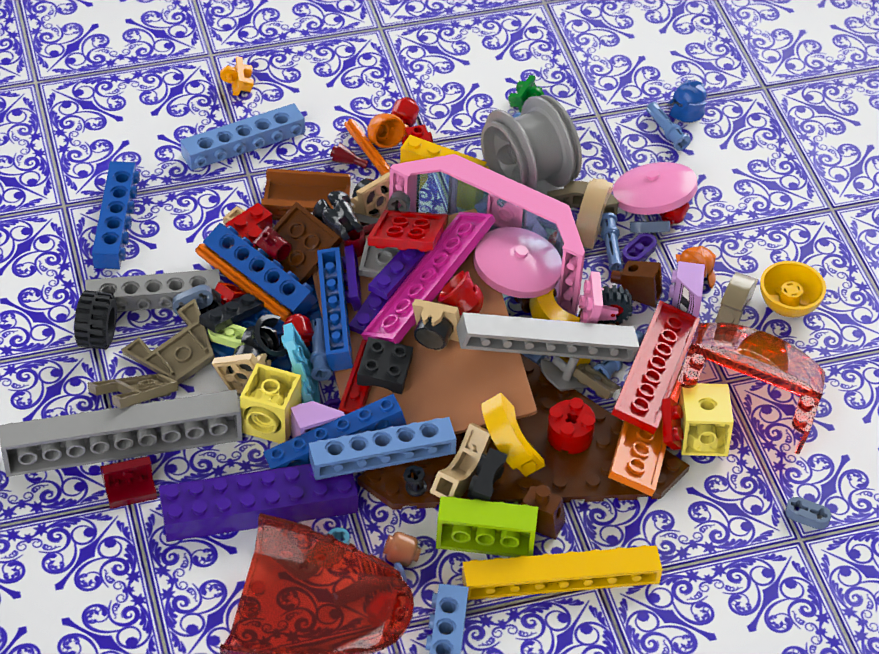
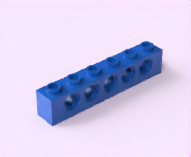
(115, 215)
(298, 302)
(334, 309)
(371, 417)

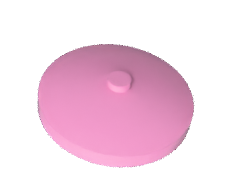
(655, 188)
(517, 262)

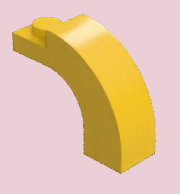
(547, 308)
(507, 436)

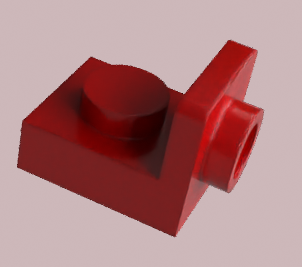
(228, 291)

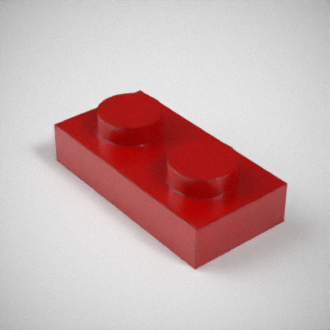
(671, 421)

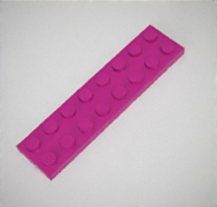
(429, 276)

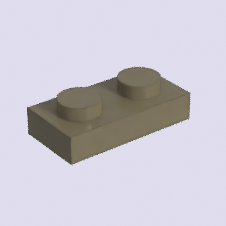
(595, 380)

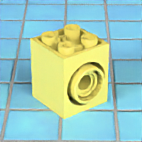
(268, 403)
(706, 420)

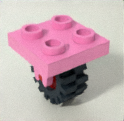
(604, 303)

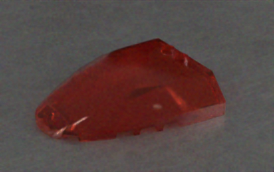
(316, 596)

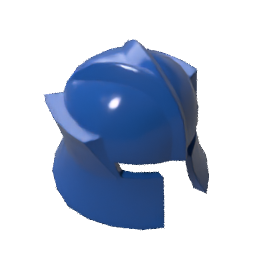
(693, 98)

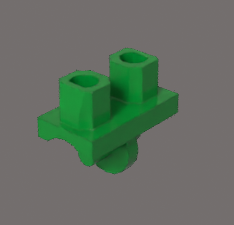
(525, 90)

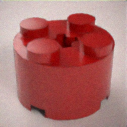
(571, 426)

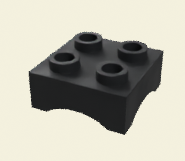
(385, 365)
(488, 472)

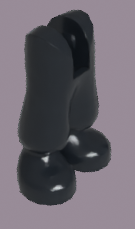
(341, 218)

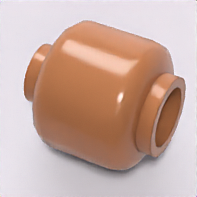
(402, 549)

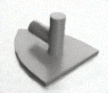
(561, 373)

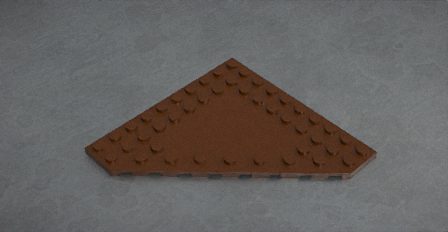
(565, 474)

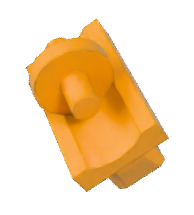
(238, 76)

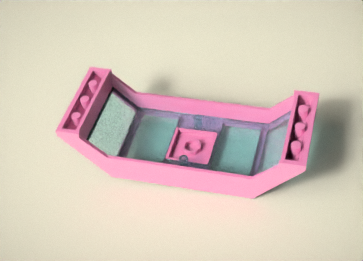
(457, 185)

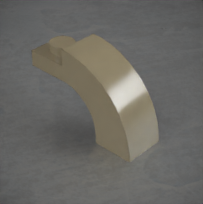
(573, 194)
(735, 298)

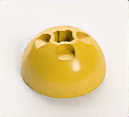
(792, 288)

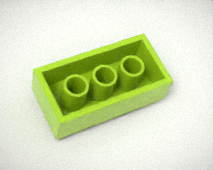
(486, 527)

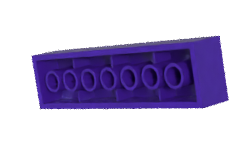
(236, 500)

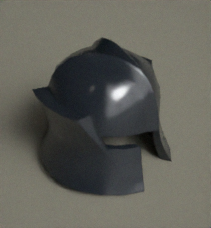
(264, 337)

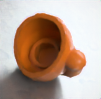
(386, 130)

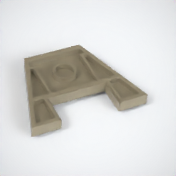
(179, 355)
(135, 389)

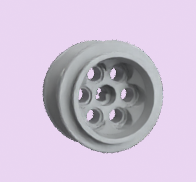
(533, 145)

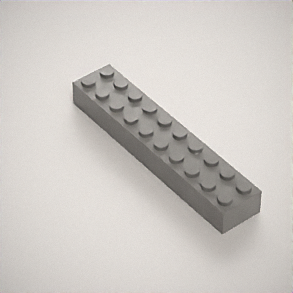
(120, 433)

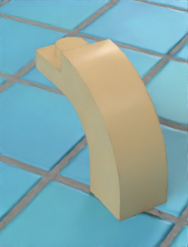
(591, 210)
(458, 475)

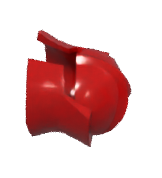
(462, 294)

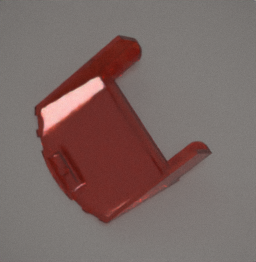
(759, 357)

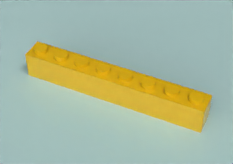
(562, 572)

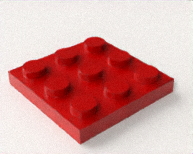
(408, 230)

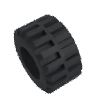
(95, 319)

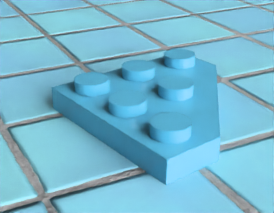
(301, 364)

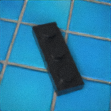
(231, 312)

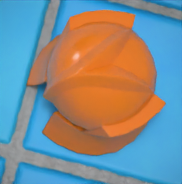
(700, 255)

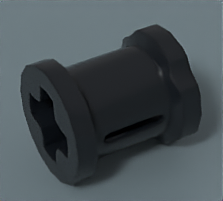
(418, 479)

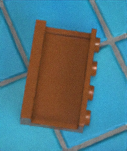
(305, 187)

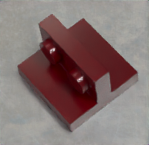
(128, 482)

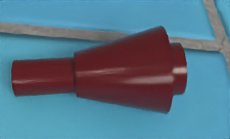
(343, 155)

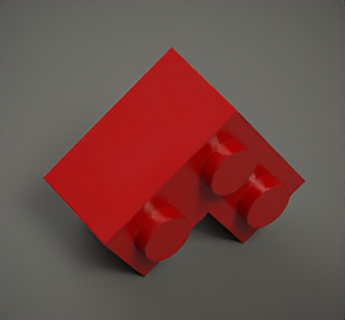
(251, 222)

